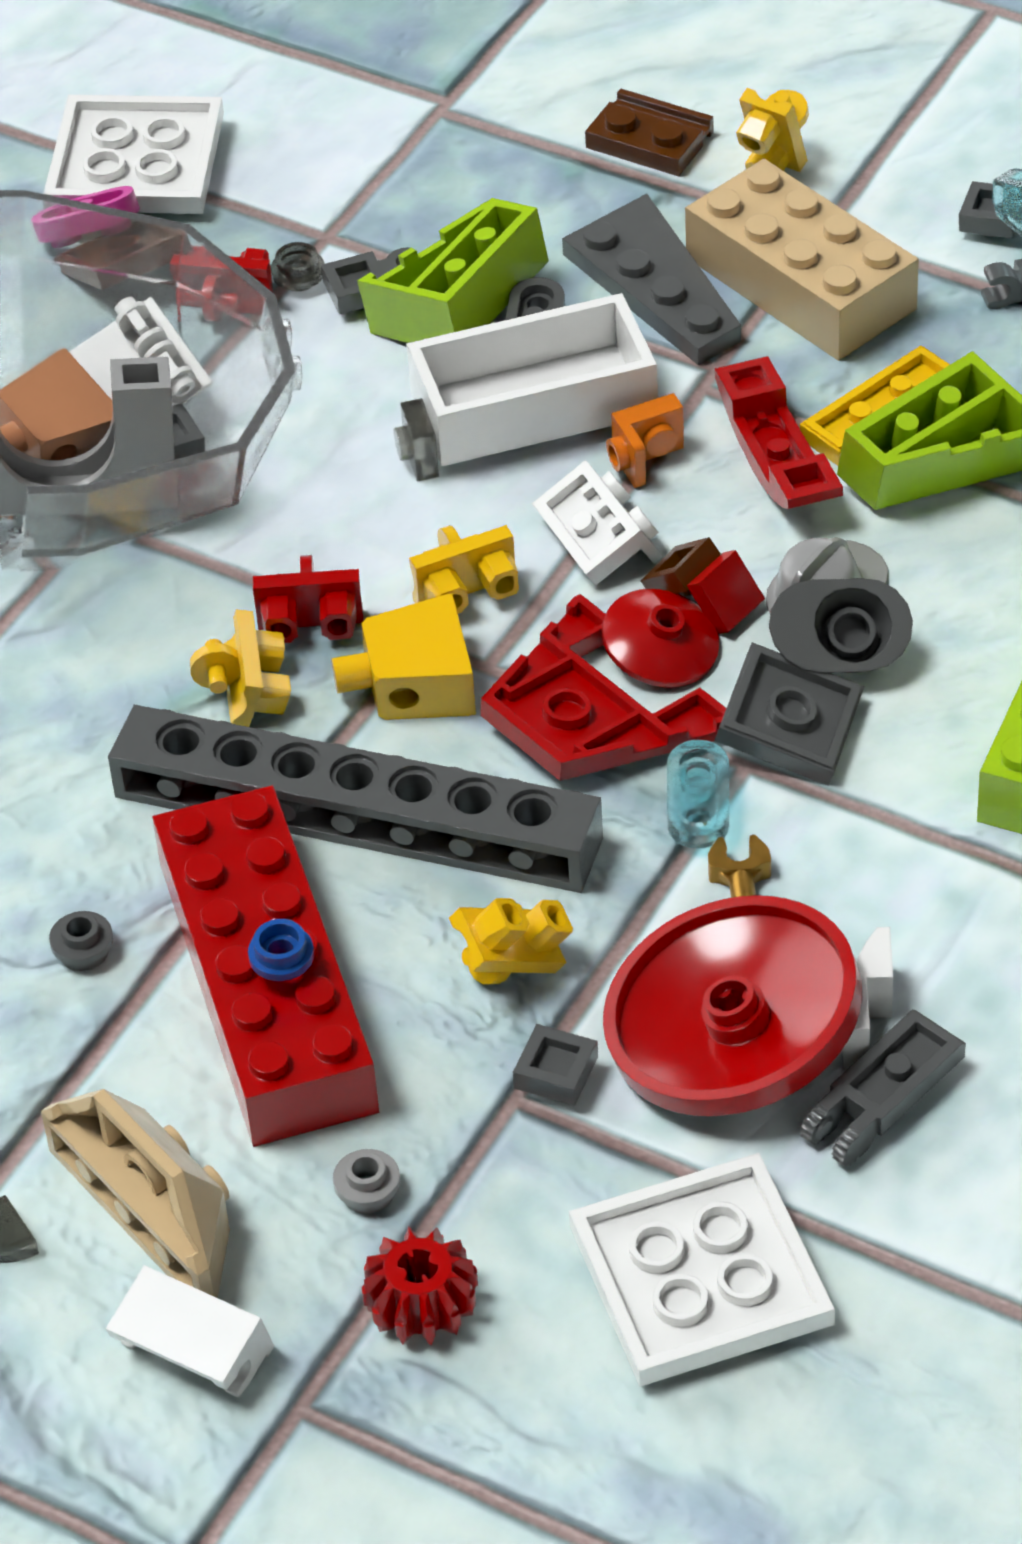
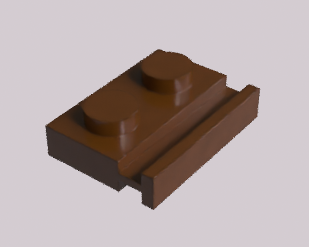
(649, 132)

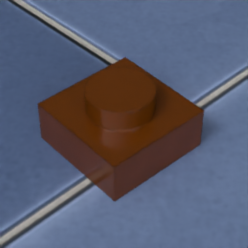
(681, 566)

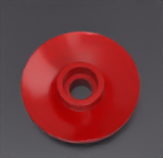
(660, 638)

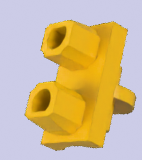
(773, 128)
(466, 566)
(238, 669)
(512, 939)

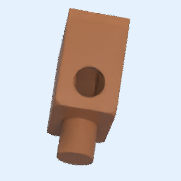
(55, 409)

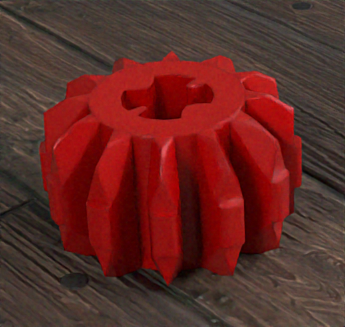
(420, 1285)

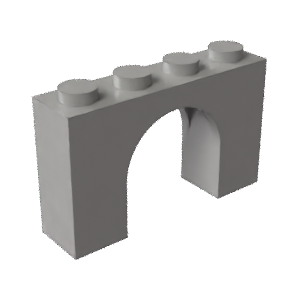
(135, 440)

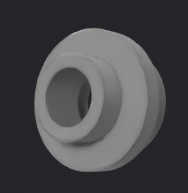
(371, 1193)

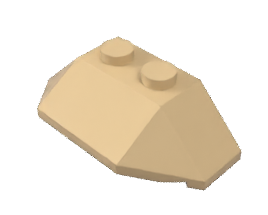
(145, 1183)

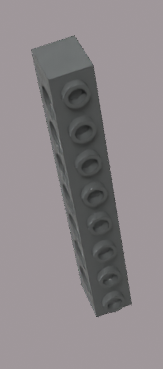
(364, 797)

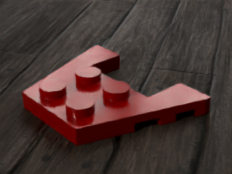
(576, 716)

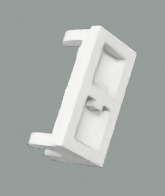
(192, 1330)

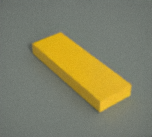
(827, 427)

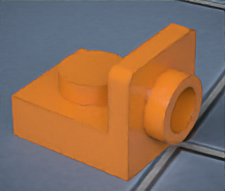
(643, 434)

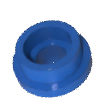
(280, 950)

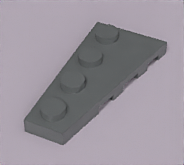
(663, 285)

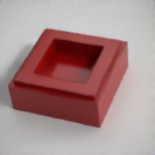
(726, 591)

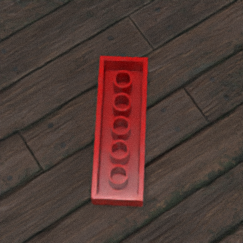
(288, 1042)

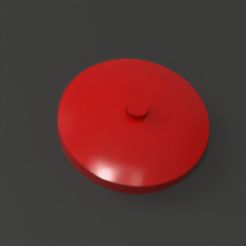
(732, 1005)

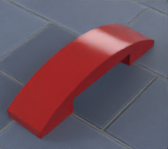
(770, 436)

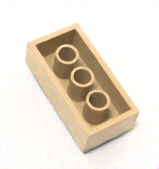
(802, 258)

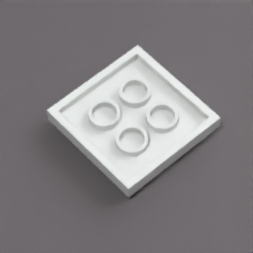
(142, 142)
(701, 1269)

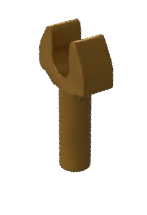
(739, 875)

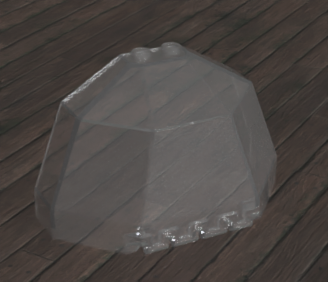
(59, 286)

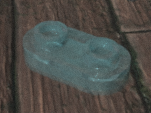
(697, 793)

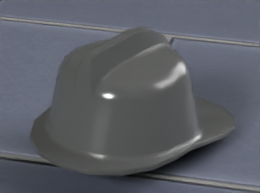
(840, 625)

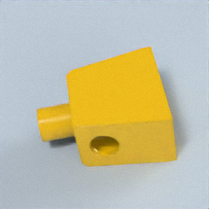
(412, 662)

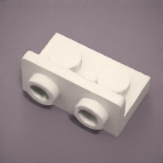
(594, 524)

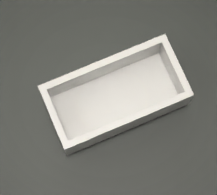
(531, 378)

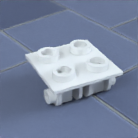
(142, 333)

